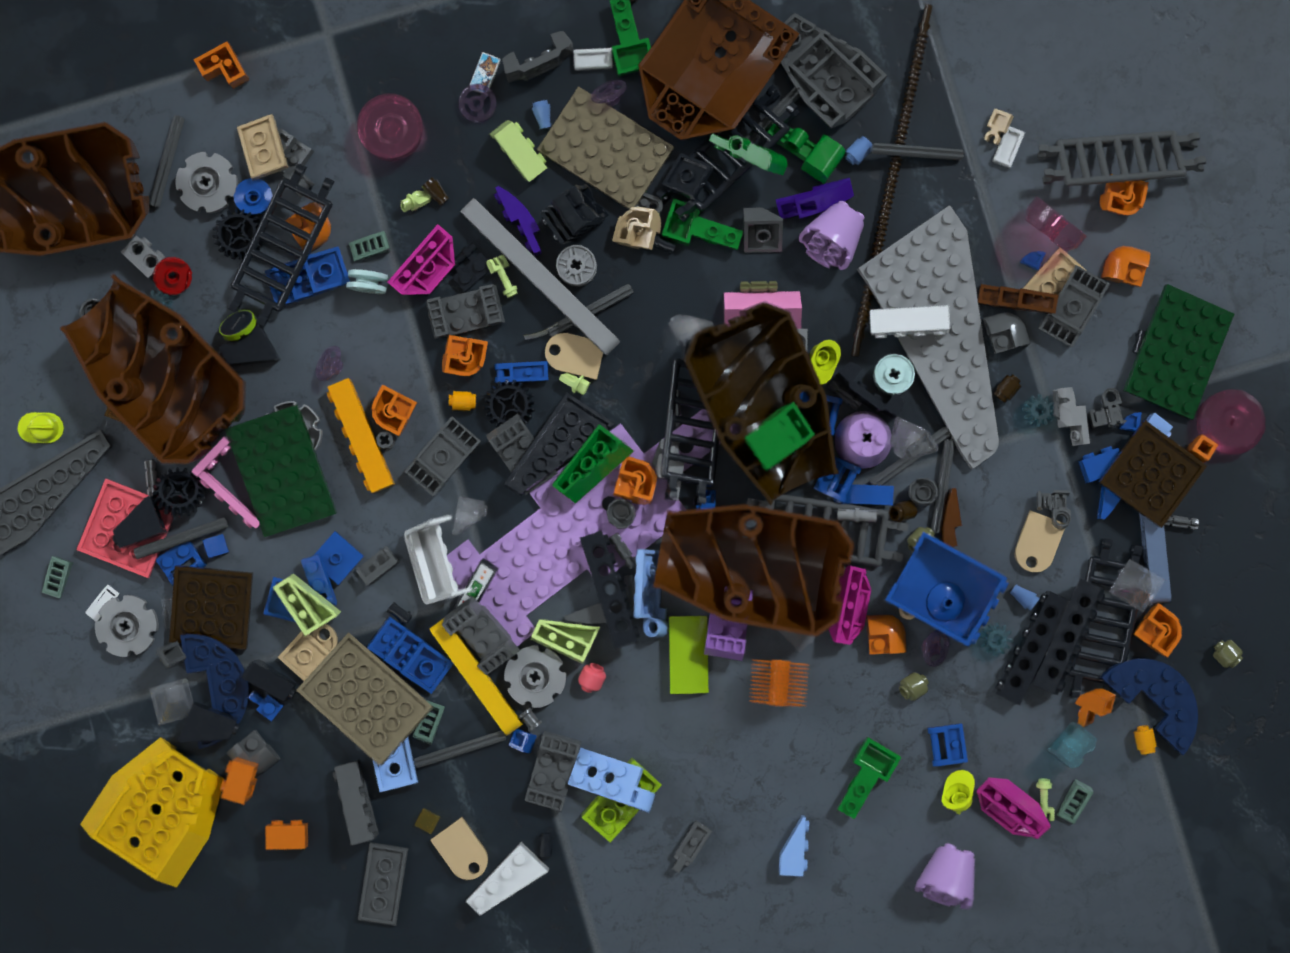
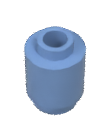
(858, 150)

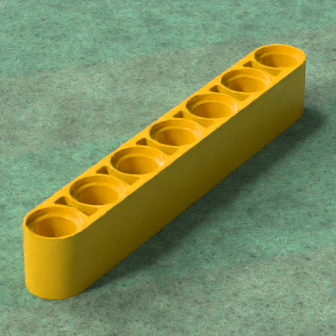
(478, 681)

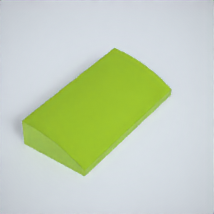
(687, 655)
(610, 816)

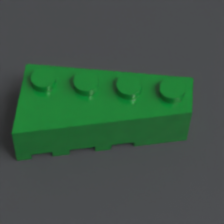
(592, 464)

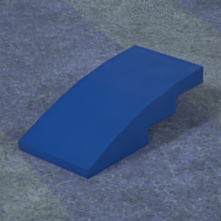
(320, 274)
(410, 654)

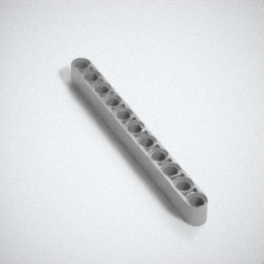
(540, 276)

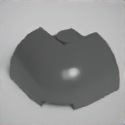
(1006, 332)
(255, 750)

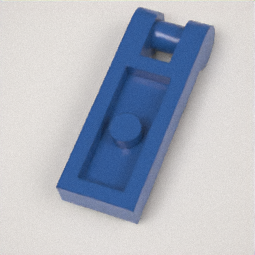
(522, 371)
(318, 577)

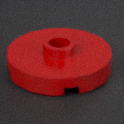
(176, 284)

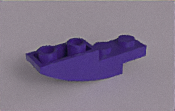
(816, 200)
(515, 213)

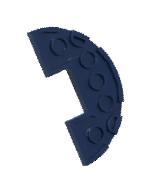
(224, 673)
(1166, 690)

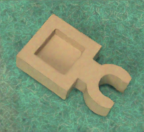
(998, 123)

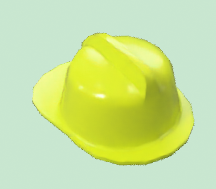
(825, 359)
(40, 427)
(958, 791)

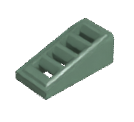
(386, 247)
(50, 574)
(429, 740)
(1080, 804)

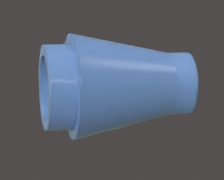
(542, 113)
(1024, 597)

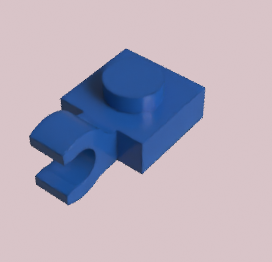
(268, 706)

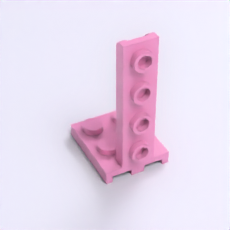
(222, 493)

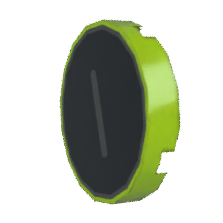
(237, 325)

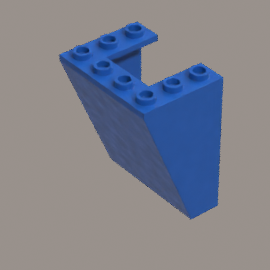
(939, 563)

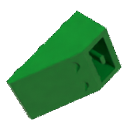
(779, 435)

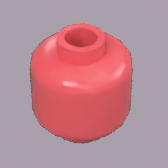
(592, 677)

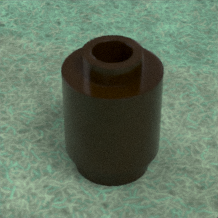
(1007, 388)
(903, 511)

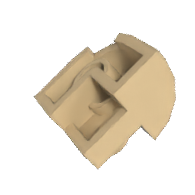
(637, 228)

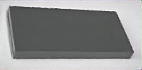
(383, 883)

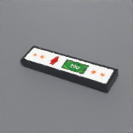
(479, 581)

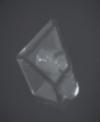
(685, 326)
(911, 440)
(468, 514)
(1137, 585)
(171, 701)

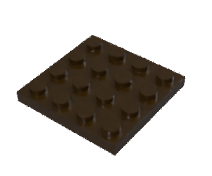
(1152, 473)
(211, 604)

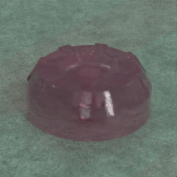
(390, 127)
(1054, 225)
(1232, 421)

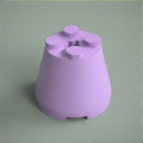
(833, 236)
(851, 446)
(949, 877)

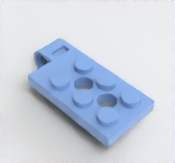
(646, 597)
(406, 775)
(625, 782)

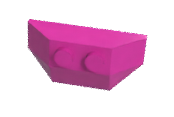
(426, 265)
(855, 596)
(1012, 808)

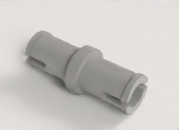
(857, 515)

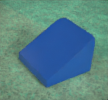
(215, 546)
(522, 740)

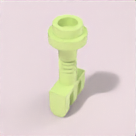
(498, 265)
(1044, 784)

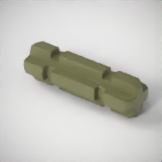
(758, 286)

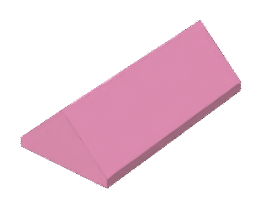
(786, 300)

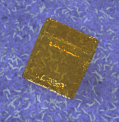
(427, 821)

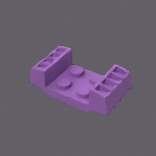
(726, 637)

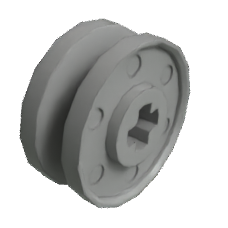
(577, 254)

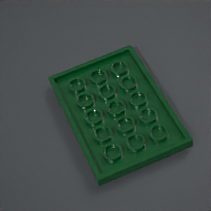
(1178, 352)
(281, 470)

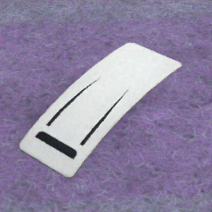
(535, 335)
(106, 594)

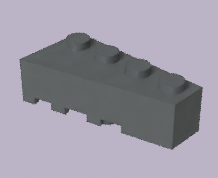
(355, 802)

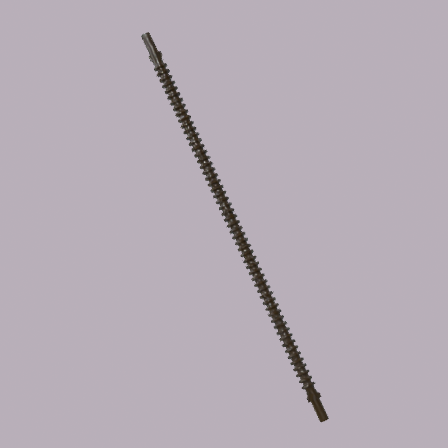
(887, 201)

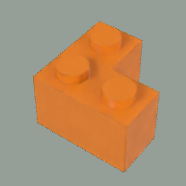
(219, 61)
(240, 780)

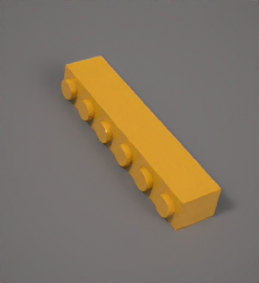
(361, 436)

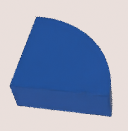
(1033, 259)
(1132, 422)

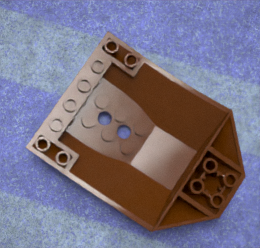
(692, 88)

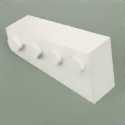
(910, 321)
(510, 876)

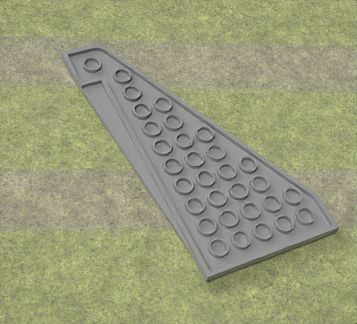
(931, 270)

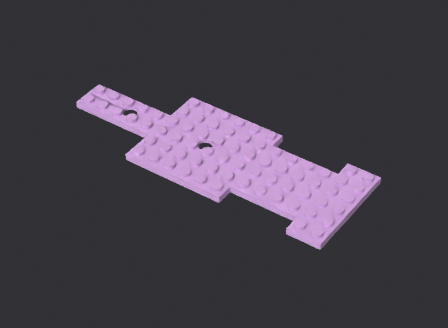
(547, 549)

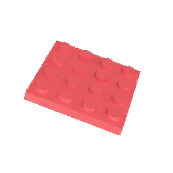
(110, 509)

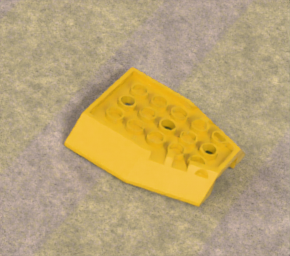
(166, 839)

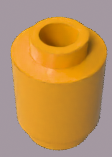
(462, 401)
(1145, 739)

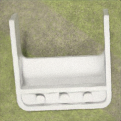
(430, 562)

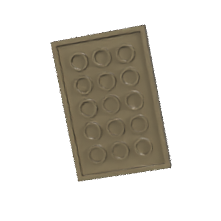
(605, 149)
(364, 699)

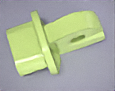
(415, 201)
(578, 384)

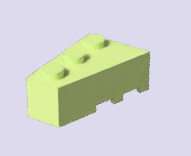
(519, 150)
(305, 604)
(567, 639)

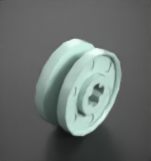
(367, 281)
(890, 385)

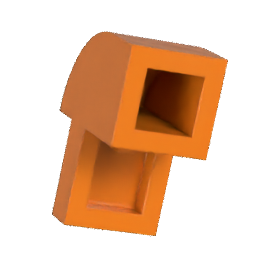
(1202, 448)
(1094, 702)

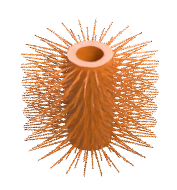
(779, 683)

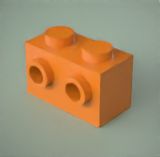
(286, 835)

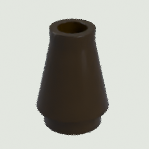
(435, 191)

